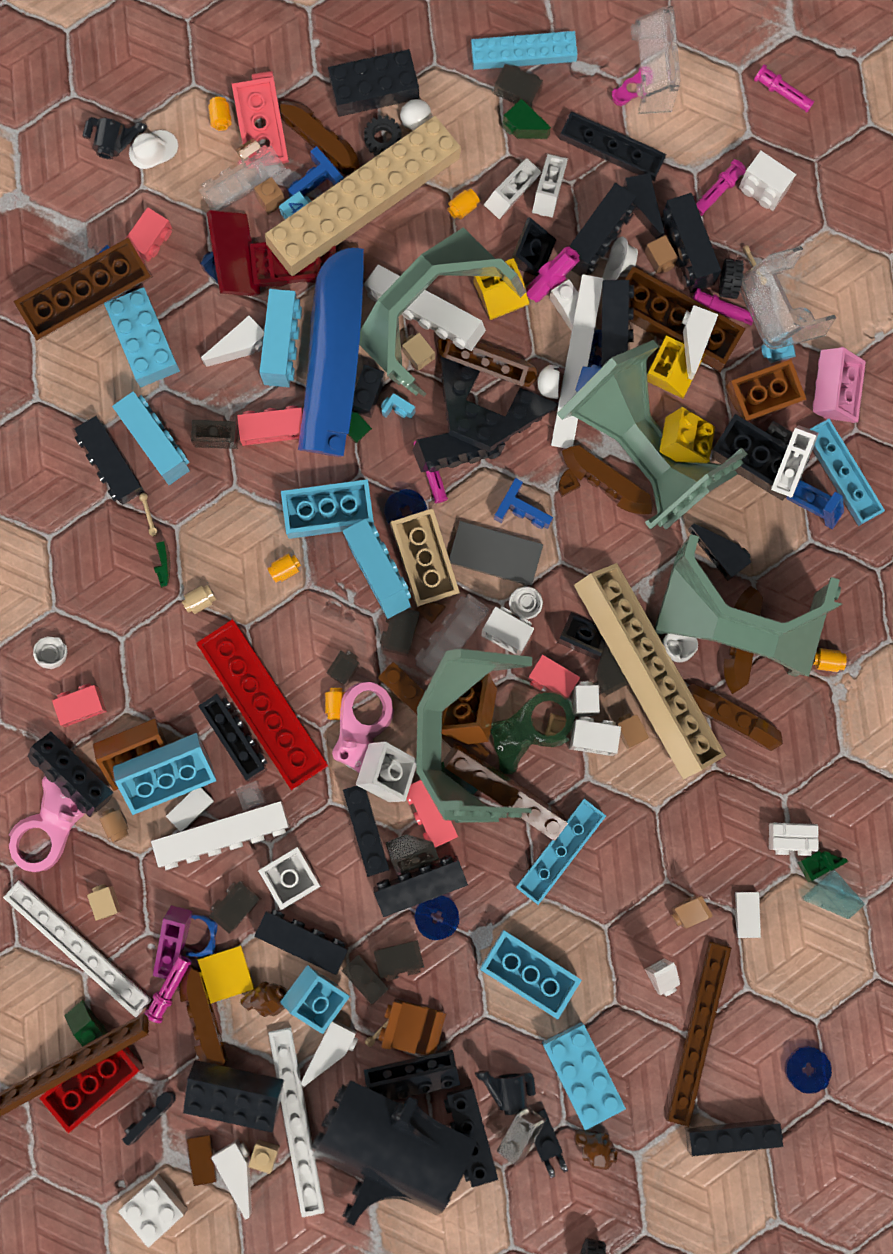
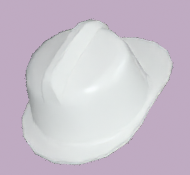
(153, 149)
(621, 259)

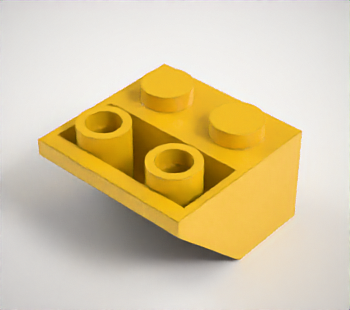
(497, 295)
(670, 368)
(687, 437)

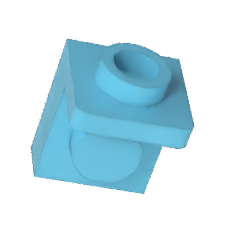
(776, 355)
(401, 407)

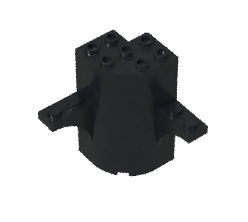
(392, 1150)

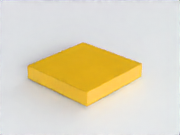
(226, 974)

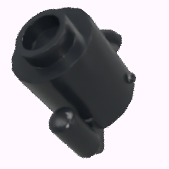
(111, 136)
(509, 1090)

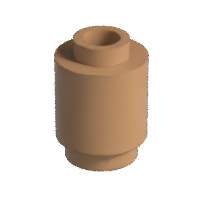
(114, 825)

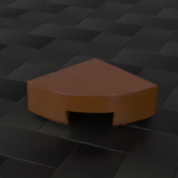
(568, 483)
(430, 611)

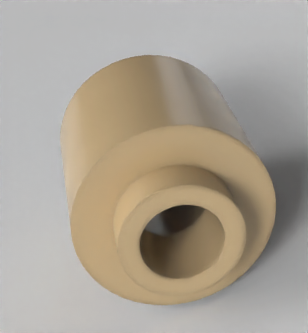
(198, 599)

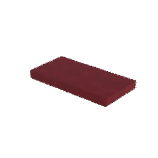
(231, 252)

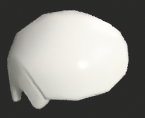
(415, 113)
(549, 381)
(525, 602)
(680, 647)
(50, 652)

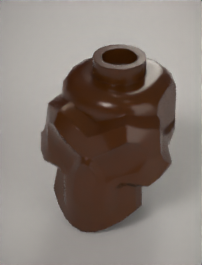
(265, 999)
(596, 1149)

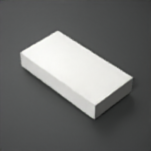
(190, 809)
(747, 915)

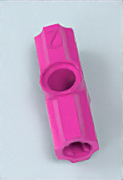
(552, 274)

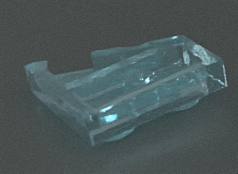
(834, 896)

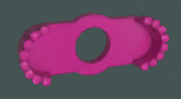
(621, 95)

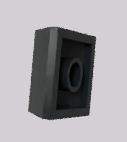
(533, 248)
(582, 636)

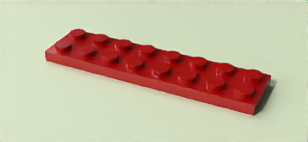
(262, 705)

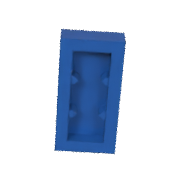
(316, 175)
(819, 503)
(521, 508)

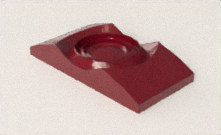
(271, 273)

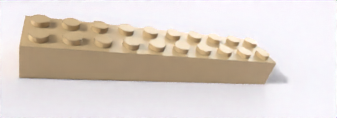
(363, 195)
(649, 670)

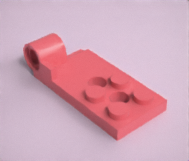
(259, 100)

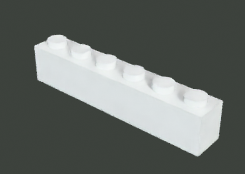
(431, 312)
(220, 834)

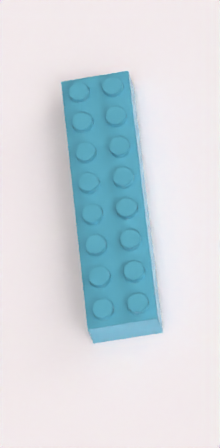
(524, 50)
(845, 474)
(560, 852)

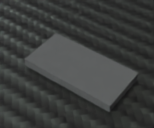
(495, 553)

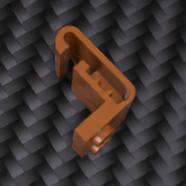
(412, 1028)

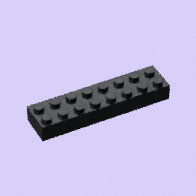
(612, 146)

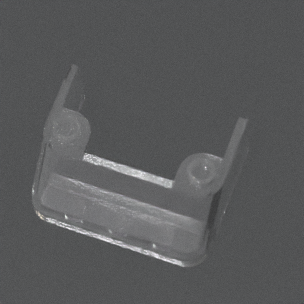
(657, 60)
(770, 307)

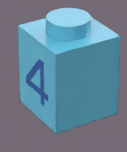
(293, 204)

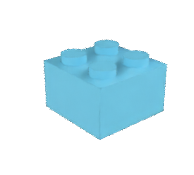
(314, 999)

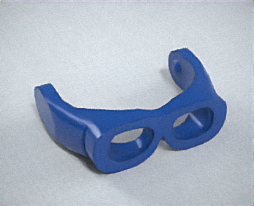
(210, 949)

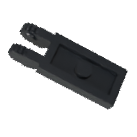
(149, 1116)
(548, 1145)

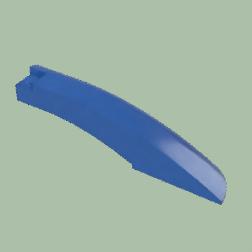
(333, 354)

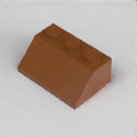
(766, 390)
(472, 713)
(127, 746)

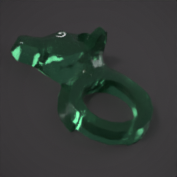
(517, 733)

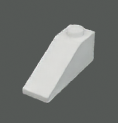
(549, 185)
(512, 188)
(565, 300)
(696, 334)
(240, 342)
(794, 460)
(663, 977)
(332, 1048)
(233, 1167)

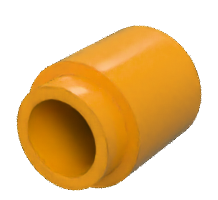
(219, 113)
(463, 204)
(284, 568)
(830, 660)
(333, 703)

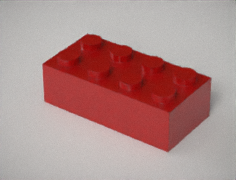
(87, 1091)

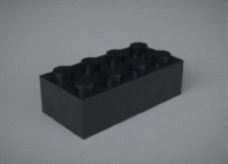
(373, 82)
(602, 228)
(690, 243)
(762, 451)
(233, 1096)

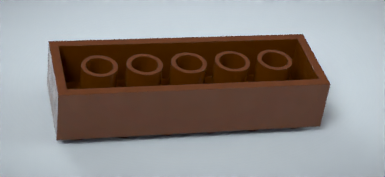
(83, 289)
(661, 312)

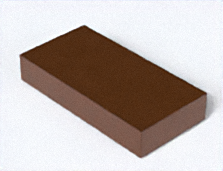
(200, 1158)

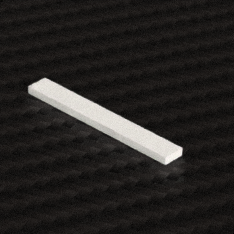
(577, 355)
(77, 948)
(297, 1123)

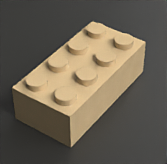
(424, 557)

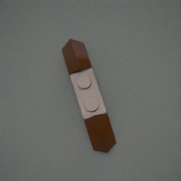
(312, 130)
(491, 362)
(599, 474)
(738, 668)
(736, 718)
(201, 1010)

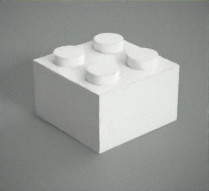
(766, 181)
(507, 630)
(595, 737)
(387, 772)
(290, 878)
(153, 1210)

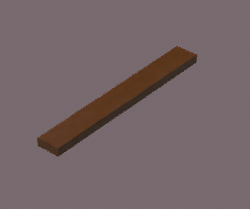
(698, 1034)
(74, 1063)

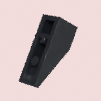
(646, 203)
(724, 553)

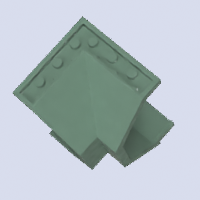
(453, 256)
(619, 407)
(697, 611)
(453, 677)

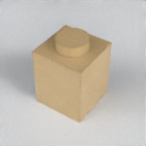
(418, 351)
(103, 902)
(264, 1156)

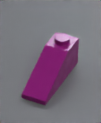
(172, 940)

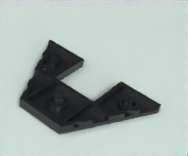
(480, 425)

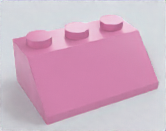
(839, 385)

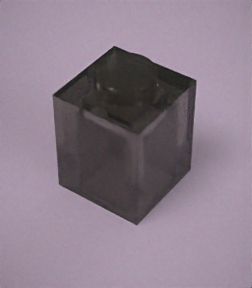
(344, 667)

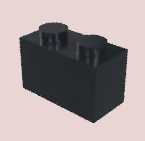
(368, 391)

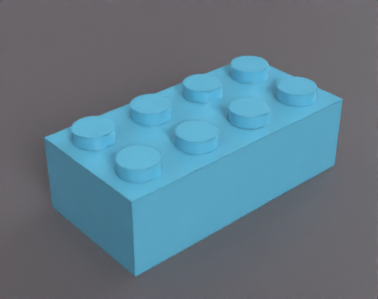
(142, 337)
(280, 337)
(148, 433)
(326, 508)
(378, 568)
(164, 774)
(530, 974)
(583, 1075)

